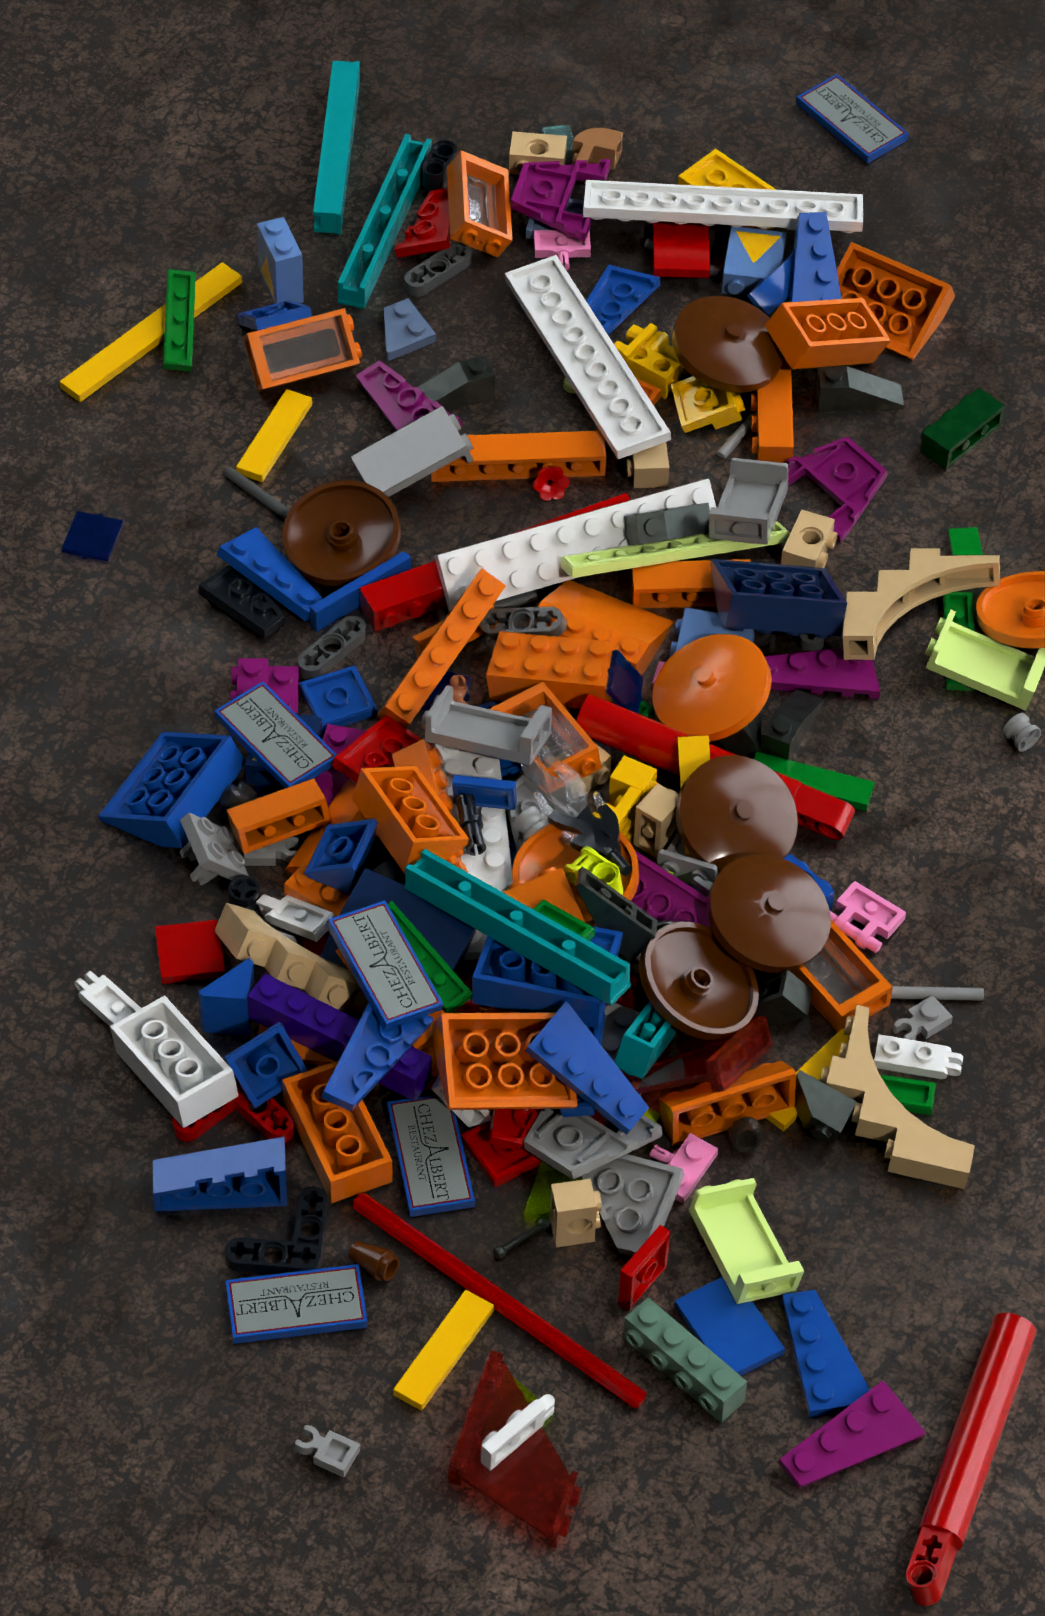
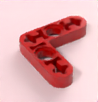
(260, 1121)

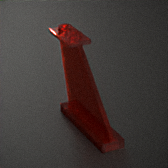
(718, 1063)
(531, 1478)

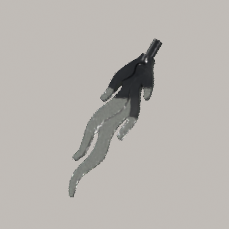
(572, 810)

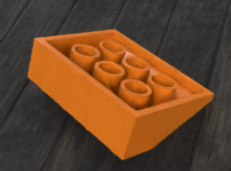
(900, 297)
(606, 618)
(487, 1066)

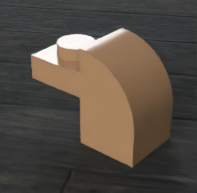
(596, 145)

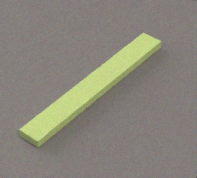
(659, 552)

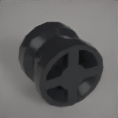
(243, 886)

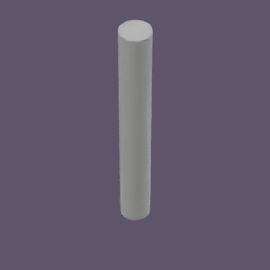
(736, 437)
(939, 993)

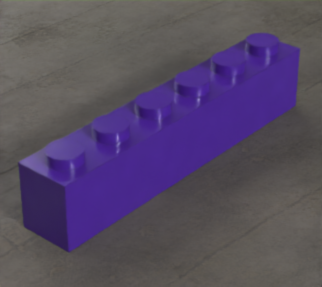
(329, 1031)

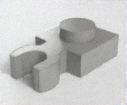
(267, 855)
(924, 1018)
(331, 1453)

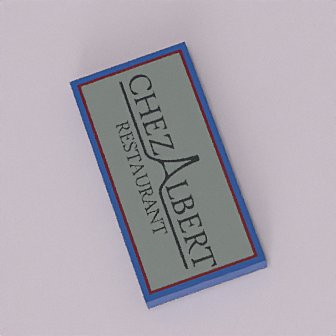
(852, 118)
(275, 736)
(384, 964)
(430, 1156)
(296, 1303)

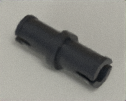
(471, 824)

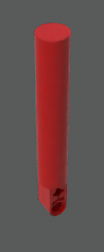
(659, 746)
(969, 1455)

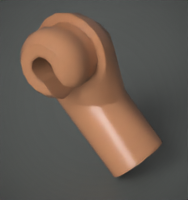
(460, 688)

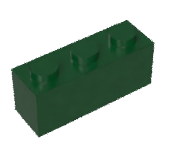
(961, 428)

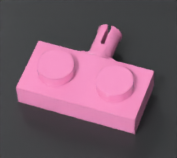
(554, 242)
(693, 1157)

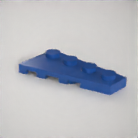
(619, 294)
(370, 1057)
(822, 1359)

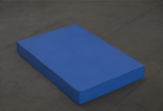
(273, 315)
(729, 1329)

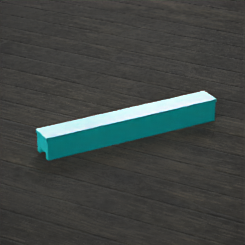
(336, 147)
(383, 223)
(518, 927)

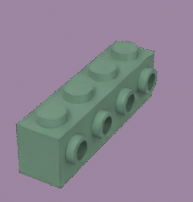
(684, 1359)

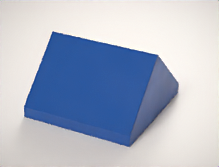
(342, 853)
(225, 1002)
(264, 1063)

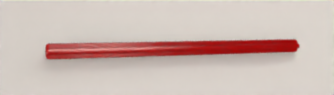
(501, 1300)

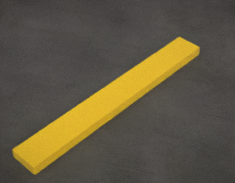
(144, 337)

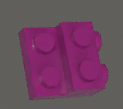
(281, 679)

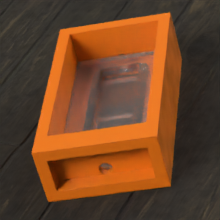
(479, 204)
(302, 349)
(567, 738)
(843, 979)

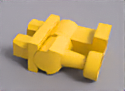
(651, 357)

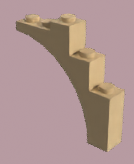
(899, 591)
(287, 961)
(911, 1145)

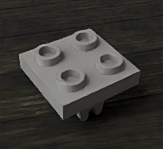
(212, 848)

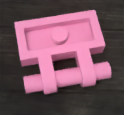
(870, 910)

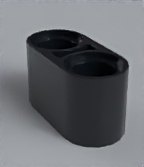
(435, 165)

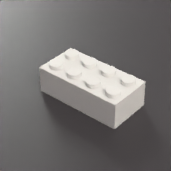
(174, 1061)

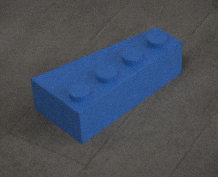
(222, 1178)

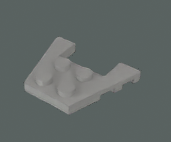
(583, 1144)

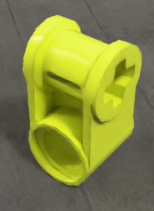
(597, 865)

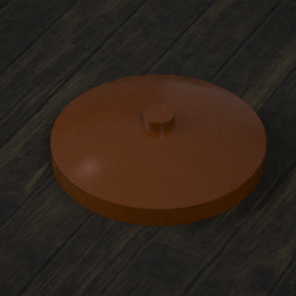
(726, 344)
(341, 532)
(735, 811)
(768, 913)
(697, 982)

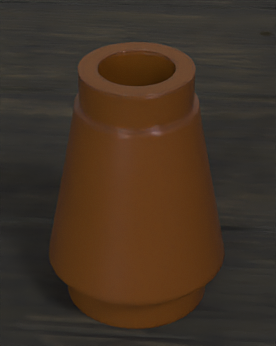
(376, 1261)

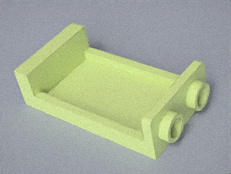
(984, 663)
(743, 1242)

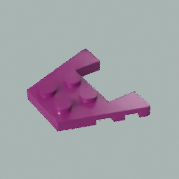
(546, 190)
(845, 475)

